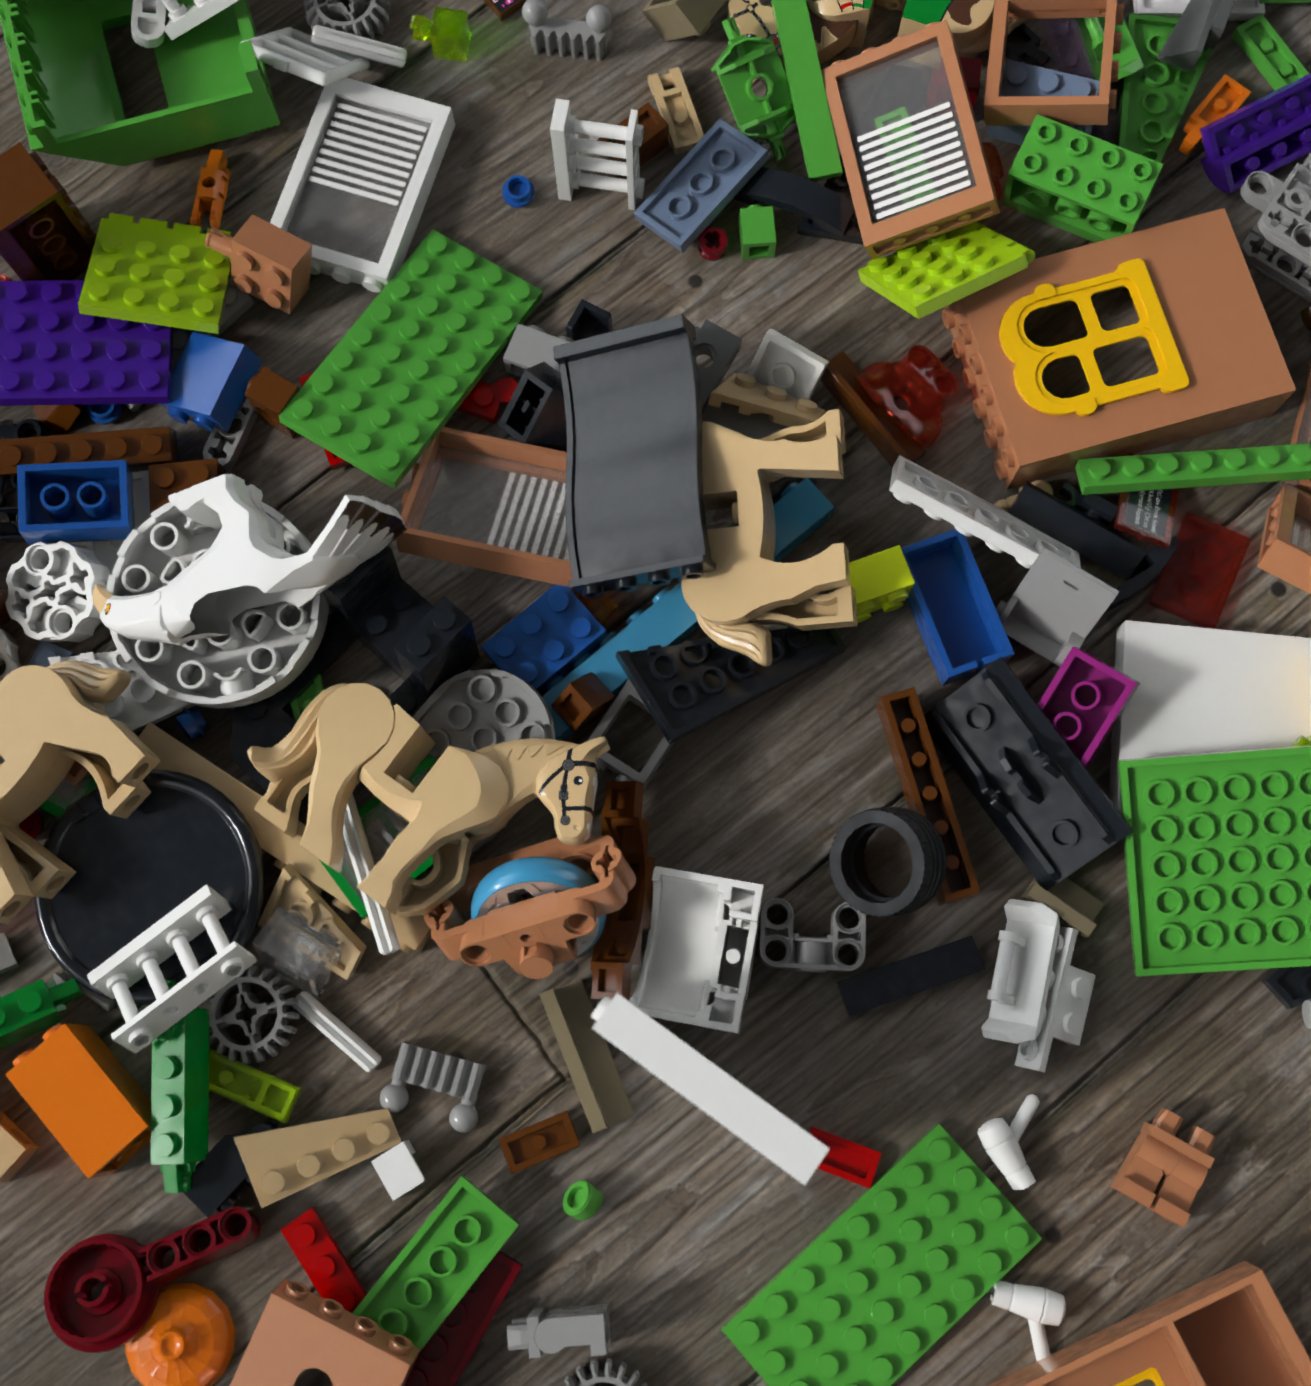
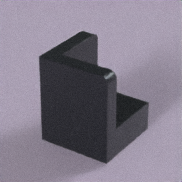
(588, 321)

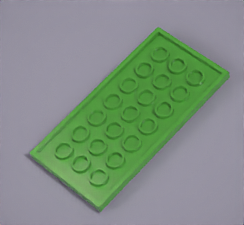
(411, 358)
(885, 1274)

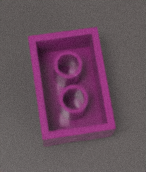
(1086, 701)

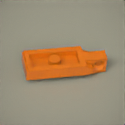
(1222, 100)

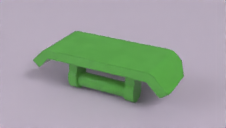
(1093, 36)

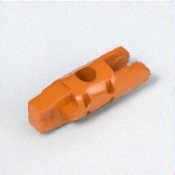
(211, 190)

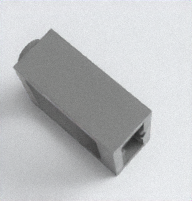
(623, 771)

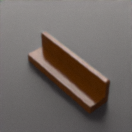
(870, 417)

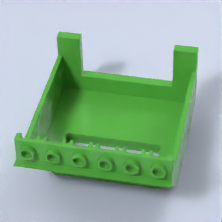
(74, 97)

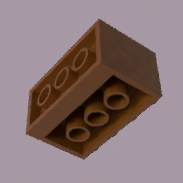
(39, 223)

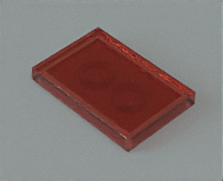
(1200, 571)

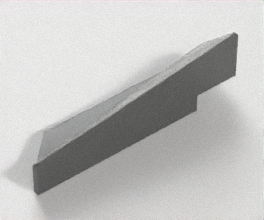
(1197, 27)

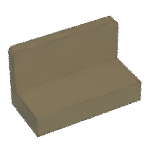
(1072, 903)

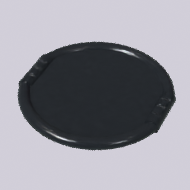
(144, 869)

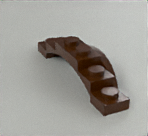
(622, 936)

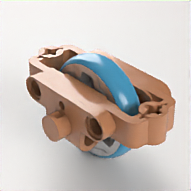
(534, 905)

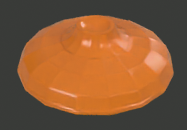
(184, 1340)

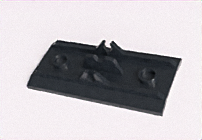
(1025, 775)

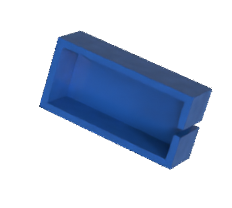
(954, 608)

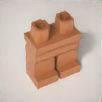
(1163, 1169)

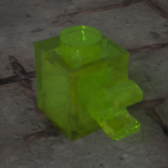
(447, 32)

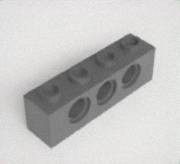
(722, 348)

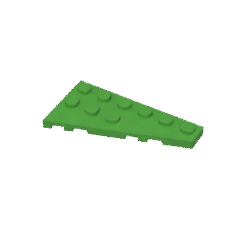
(1155, 94)

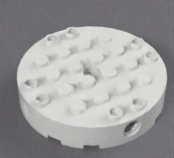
(263, 645)

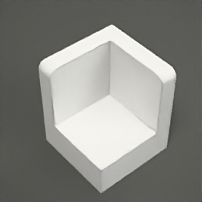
(398, 1170)

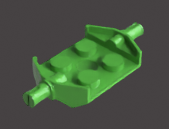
(737, 67)

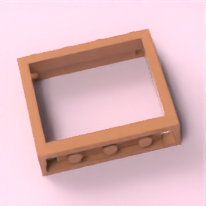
(1063, 109)

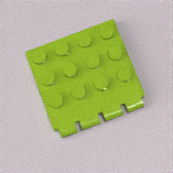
(945, 268)
(155, 275)

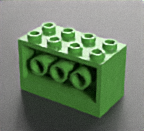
(1079, 181)

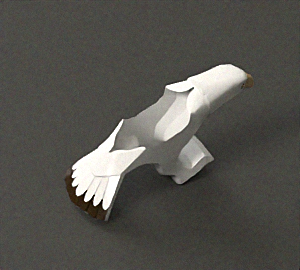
(246, 563)

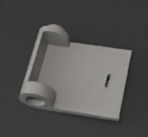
(1054, 607)

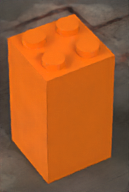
(84, 1098)

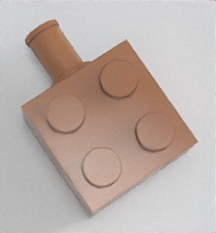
(266, 262)

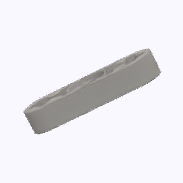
(215, 444)

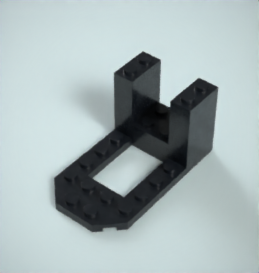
(395, 623)

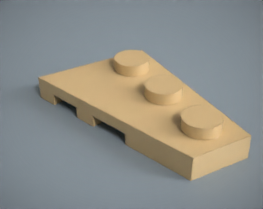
(757, 398)
(296, 893)

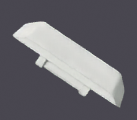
(1022, 972)

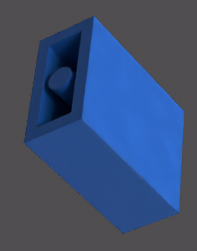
(210, 381)

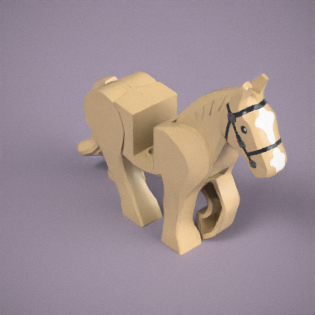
(466, 796)

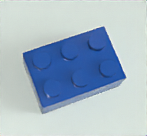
(75, 501)
(546, 638)

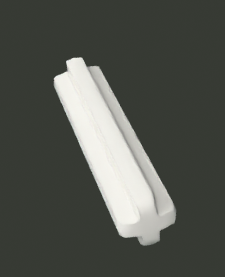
(358, 46)
(337, 1032)

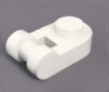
(148, 27)

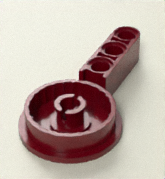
(132, 1279)

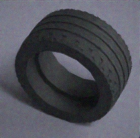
(849, 866)

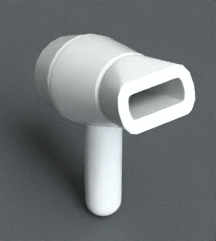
(1003, 1146)
(1034, 1303)

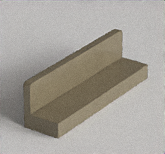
(586, 1056)

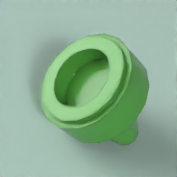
(582, 1200)

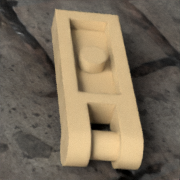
(676, 109)

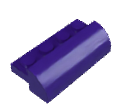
(1259, 136)

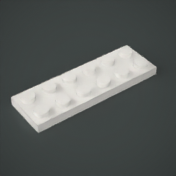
(973, 514)

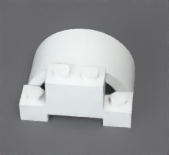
(698, 951)

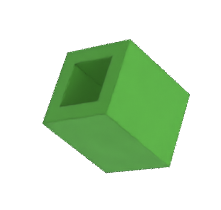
(757, 232)

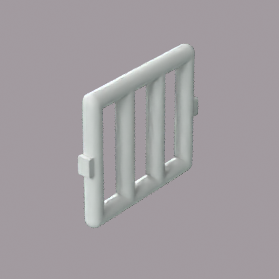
(296, 54)

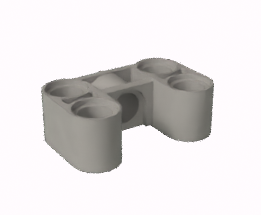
(809, 952)

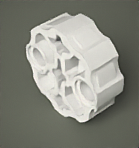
(59, 585)

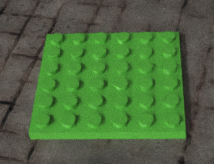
(1218, 860)

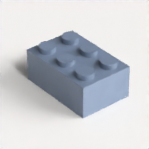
(1032, 80)

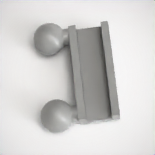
(567, 34)
(440, 1073)

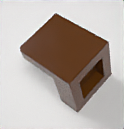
(582, 701)

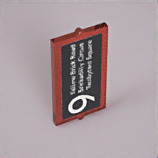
(1147, 514)

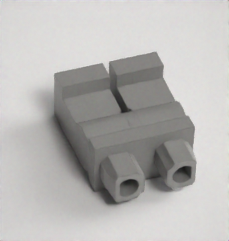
(561, 1328)

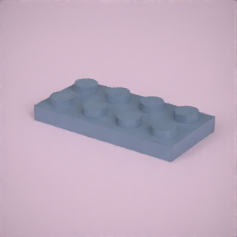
(701, 185)

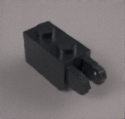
(221, 1175)

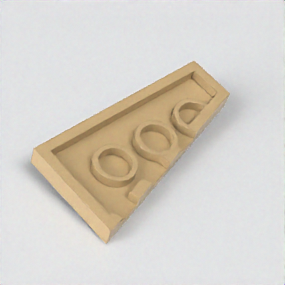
(304, 1154)

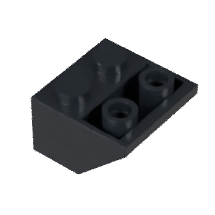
(537, 409)

